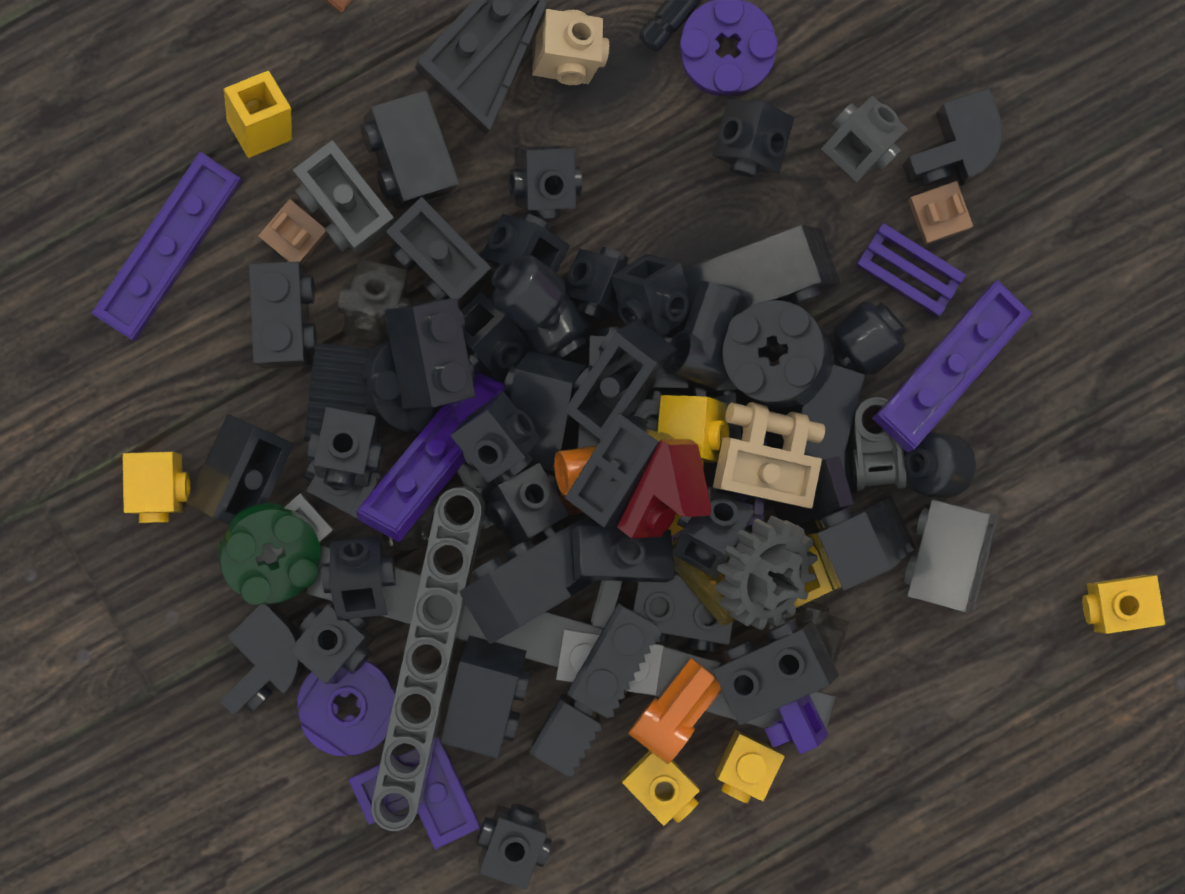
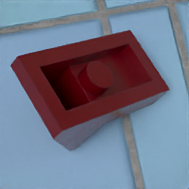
(669, 486)

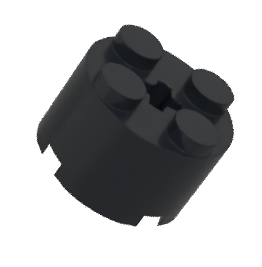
(754, 338)

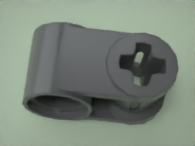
(875, 451)

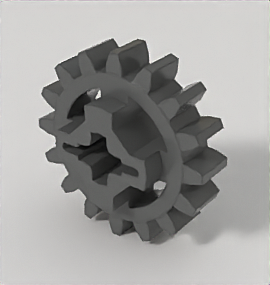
(766, 572)

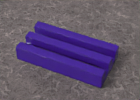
(919, 253)

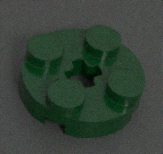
(274, 581)

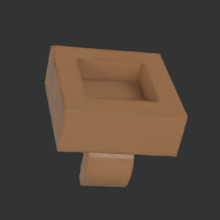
(940, 213)
(293, 233)

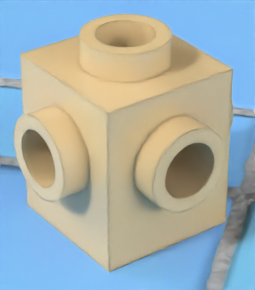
(569, 46)

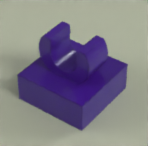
(798, 722)

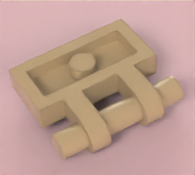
(765, 471)

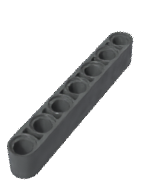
(414, 678)

